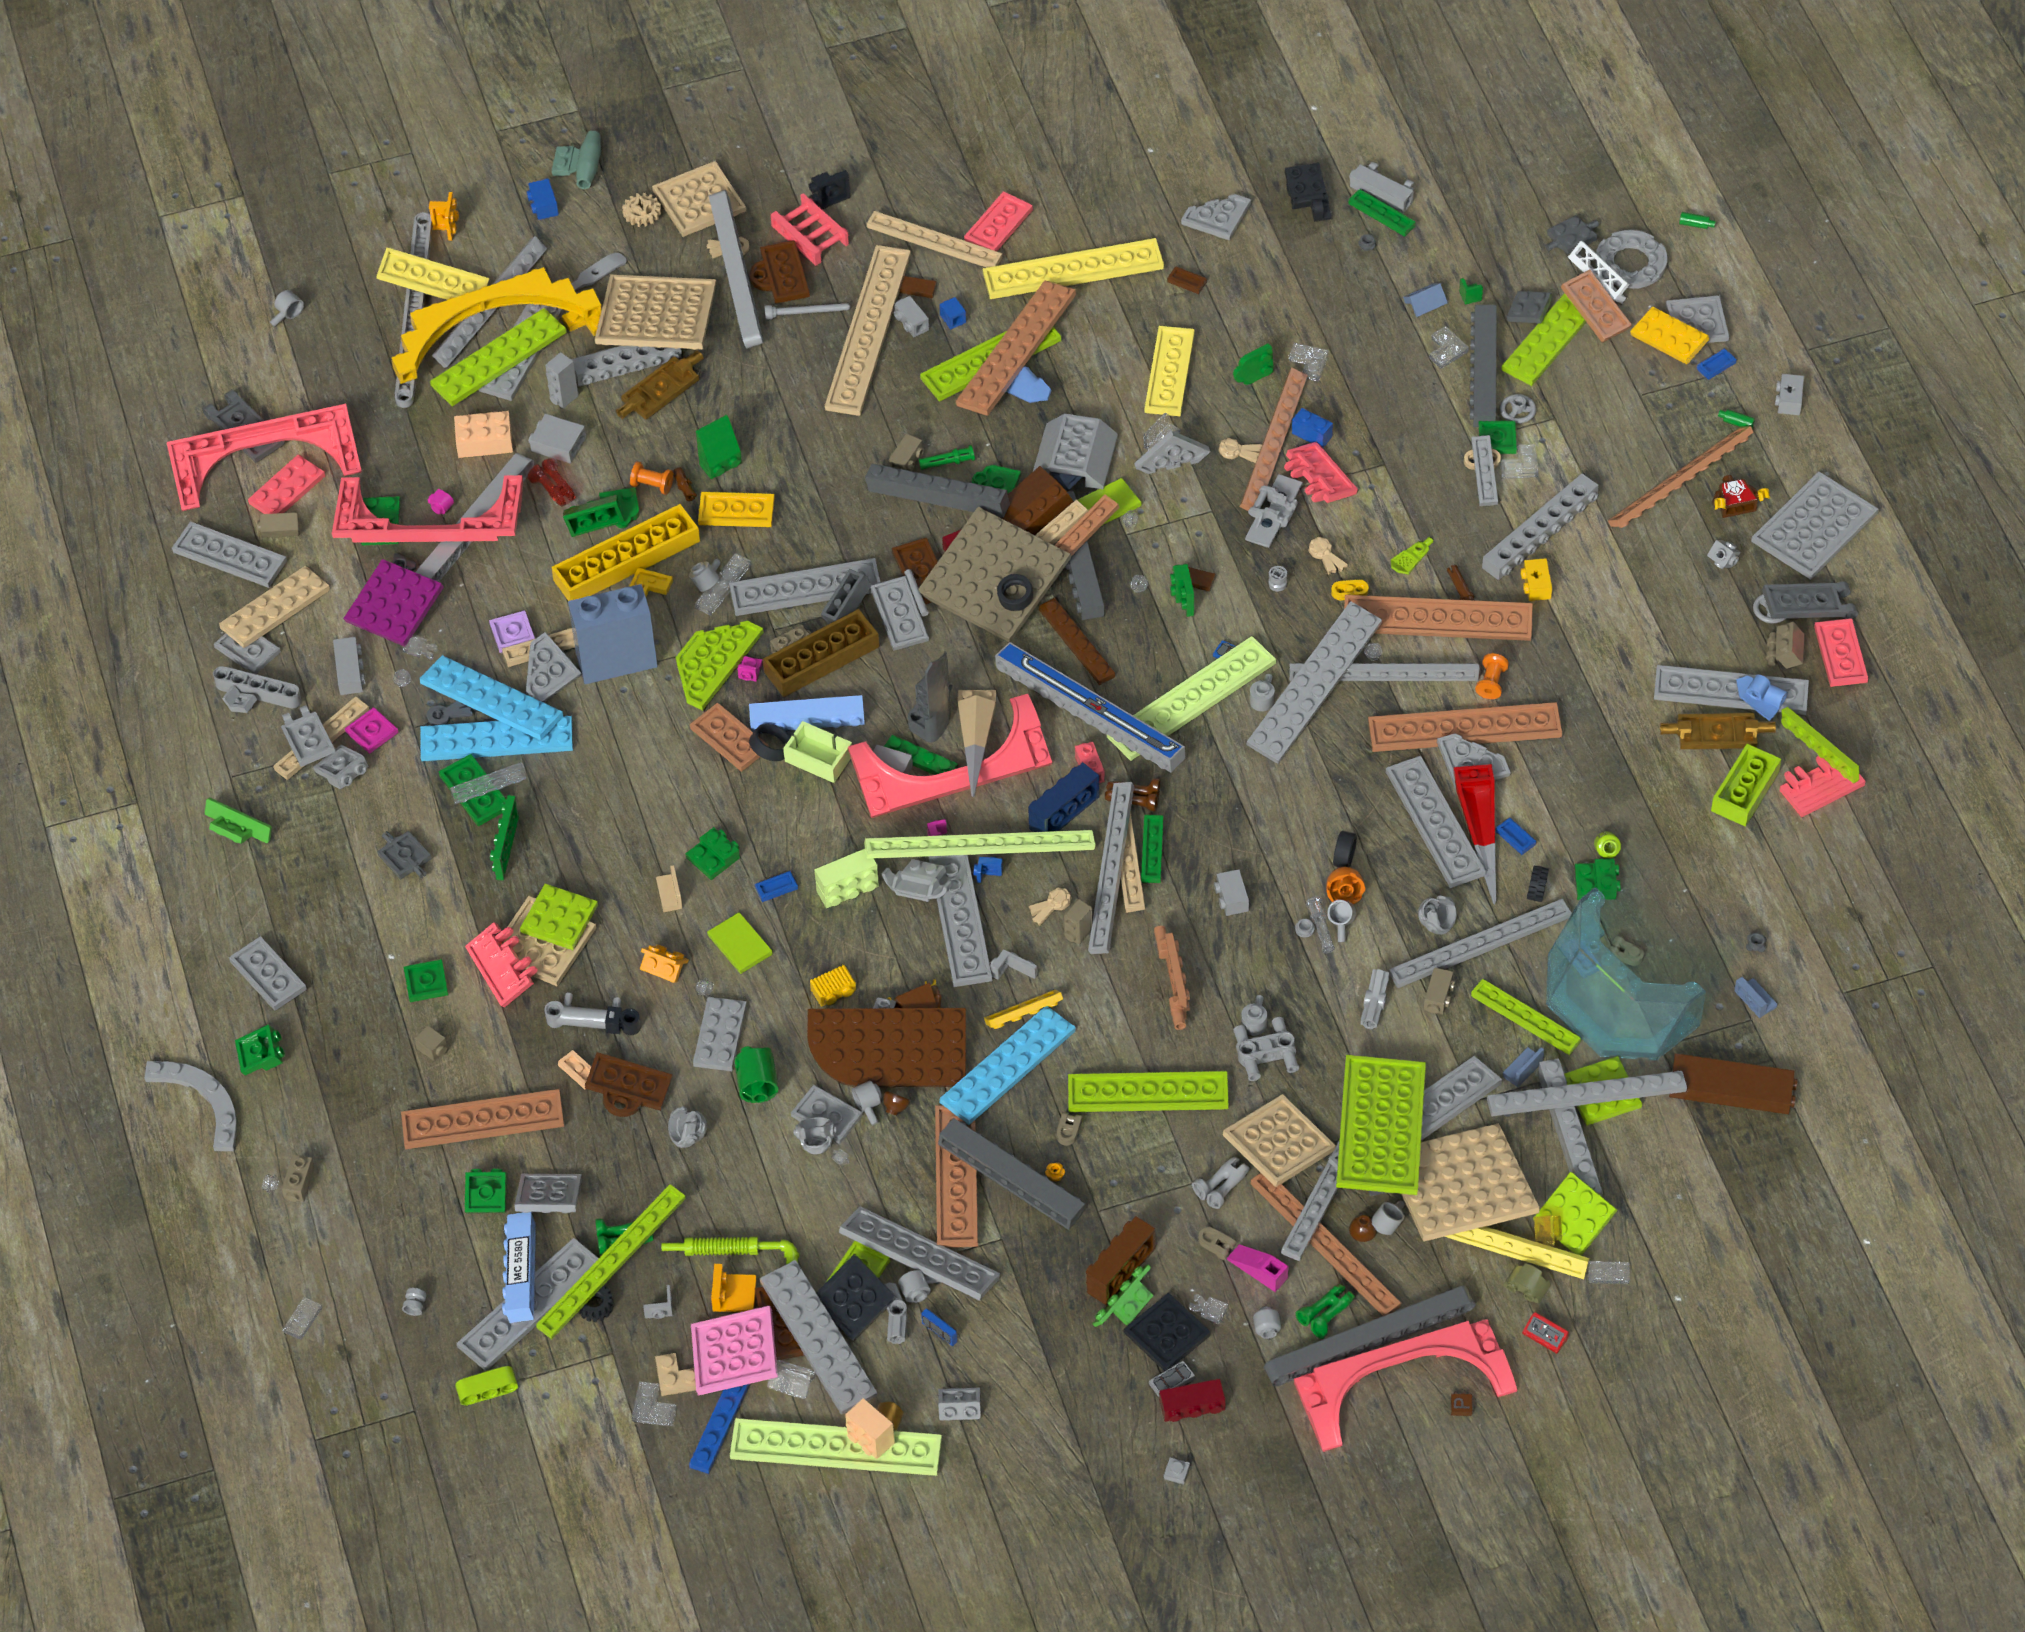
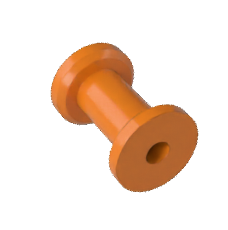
(652, 478)
(1489, 686)

